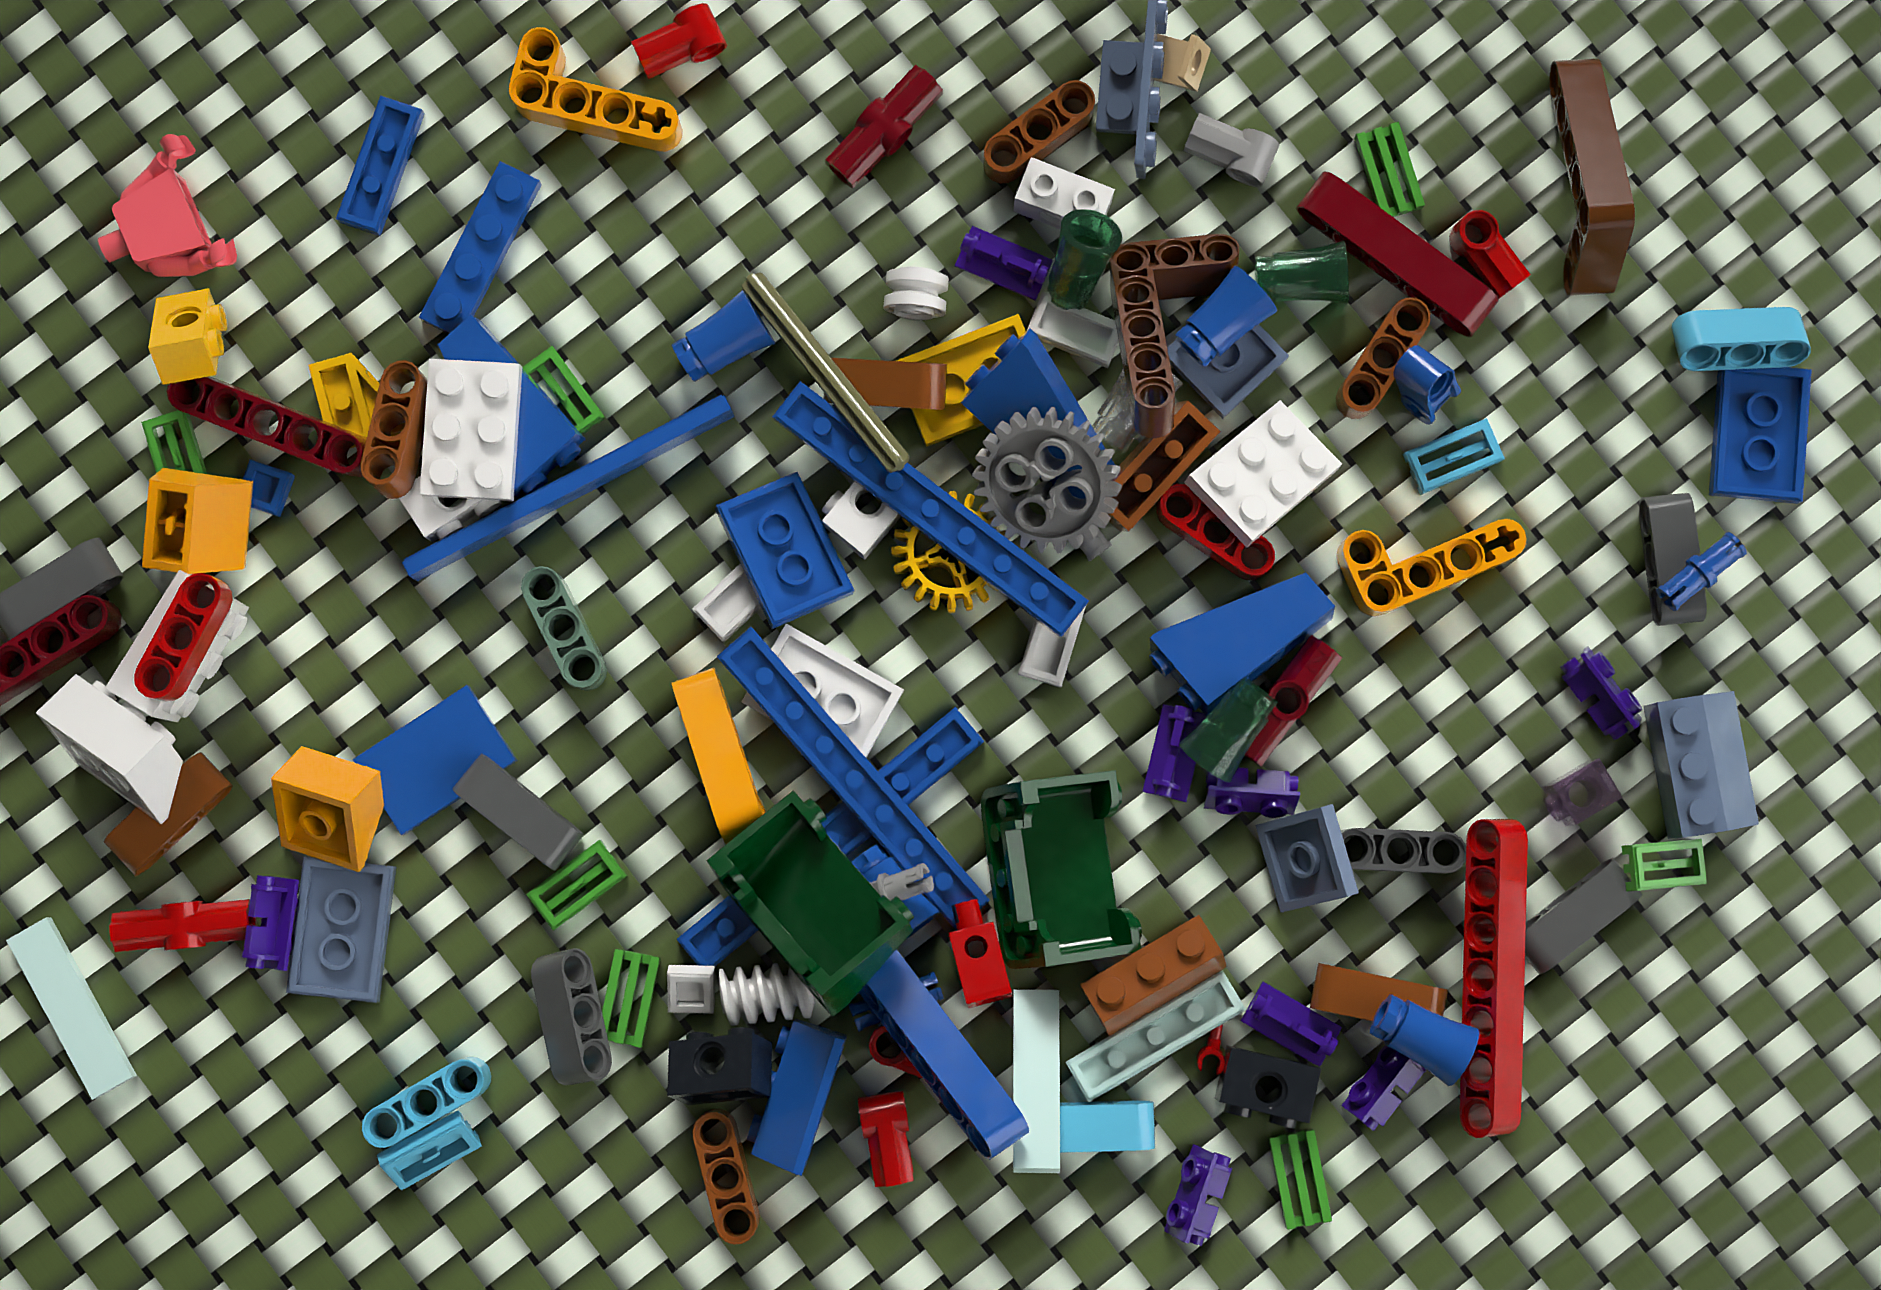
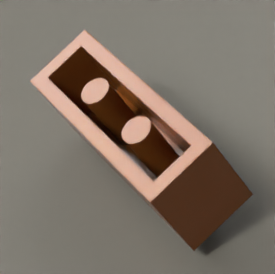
(1158, 464)
(1154, 975)

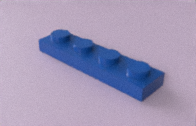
(481, 248)

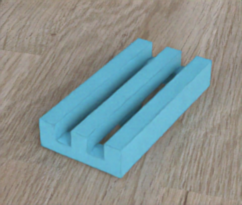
(1418, 471)
(429, 1150)

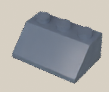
(1700, 765)

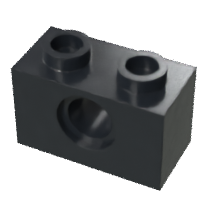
(742, 1076)
(1295, 1082)

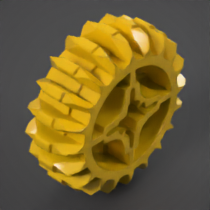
(931, 560)

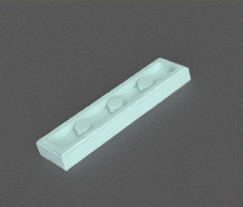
(71, 1008)
(1155, 1036)
(1037, 1079)

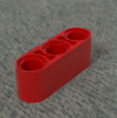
(1192, 530)
(163, 649)

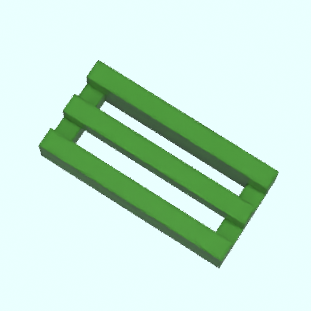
(1379, 136)
(583, 425)
(189, 437)
(1637, 866)
(546, 908)
(611, 994)
(1307, 1217)

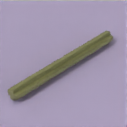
(825, 373)

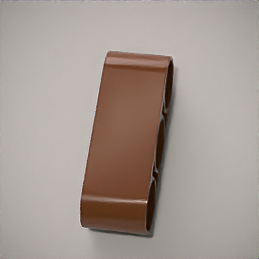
(1047, 113)
(1391, 339)
(896, 382)
(402, 449)
(142, 840)
(1361, 993)
(722, 1198)

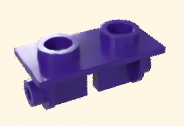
(1003, 263)
(1595, 677)
(1169, 766)
(1272, 795)
(271, 943)
(1291, 1024)
(1371, 1096)
(1201, 1175)

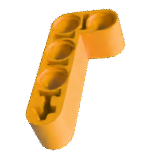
(599, 100)
(1435, 561)
(718, 752)

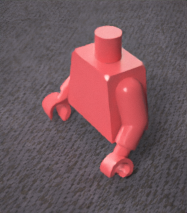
(162, 222)

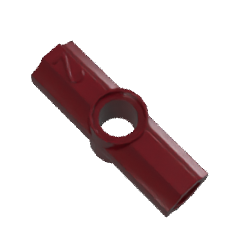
(884, 126)
(1304, 677)

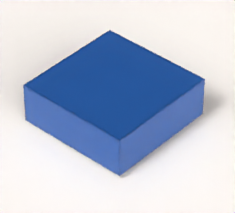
(270, 487)

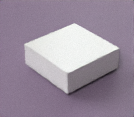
(691, 989)

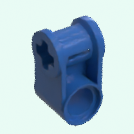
(1424, 383)

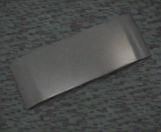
(1668, 541)
(79, 572)
(518, 811)
(1419, 846)
(1577, 915)
(571, 1017)

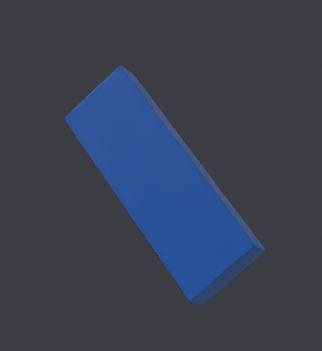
(380, 165)

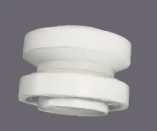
(916, 293)

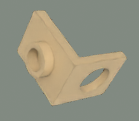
(1183, 61)

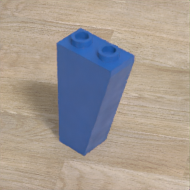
(1024, 380)
(543, 430)
(1239, 639)

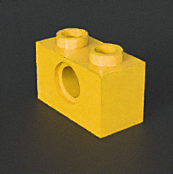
(187, 336)

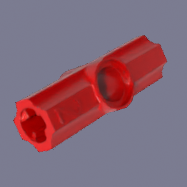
(180, 925)

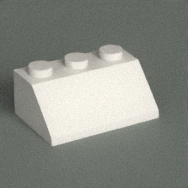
(115, 744)

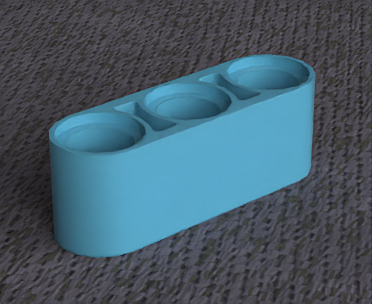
(1740, 338)
(405, 1107)
(1107, 1126)

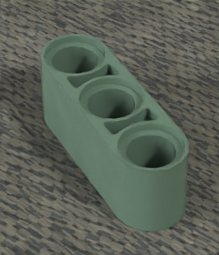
(550, 611)

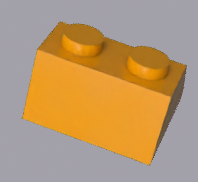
(327, 807)

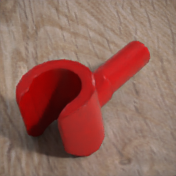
(1213, 1047)

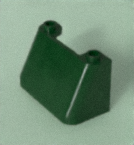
(1055, 871)
(811, 901)

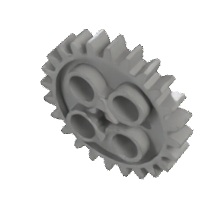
(1065, 515)

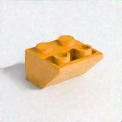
(196, 522)

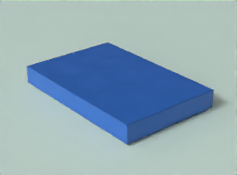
(1760, 434)
(784, 550)
(431, 755)

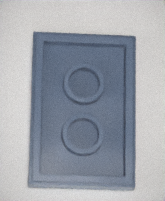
(341, 931)

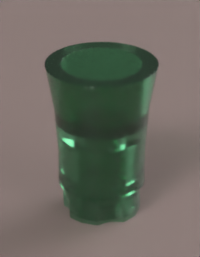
(1082, 254)
(1305, 274)
(1229, 729)

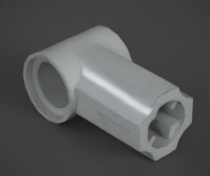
(1243, 153)

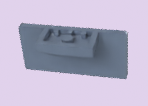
(1126, 87)

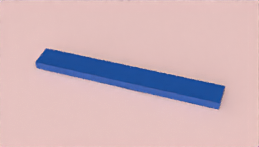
(568, 488)
(933, 513)
(847, 770)
(908, 774)

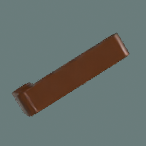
(1595, 176)
(1138, 279)

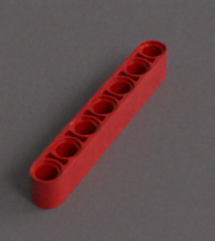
(1498, 953)

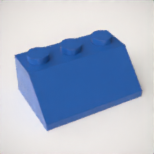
(797, 1095)

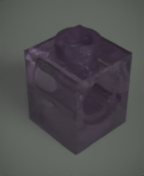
(1599, 787)

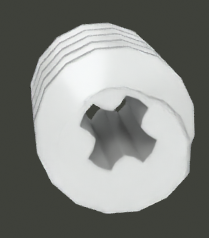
(764, 994)

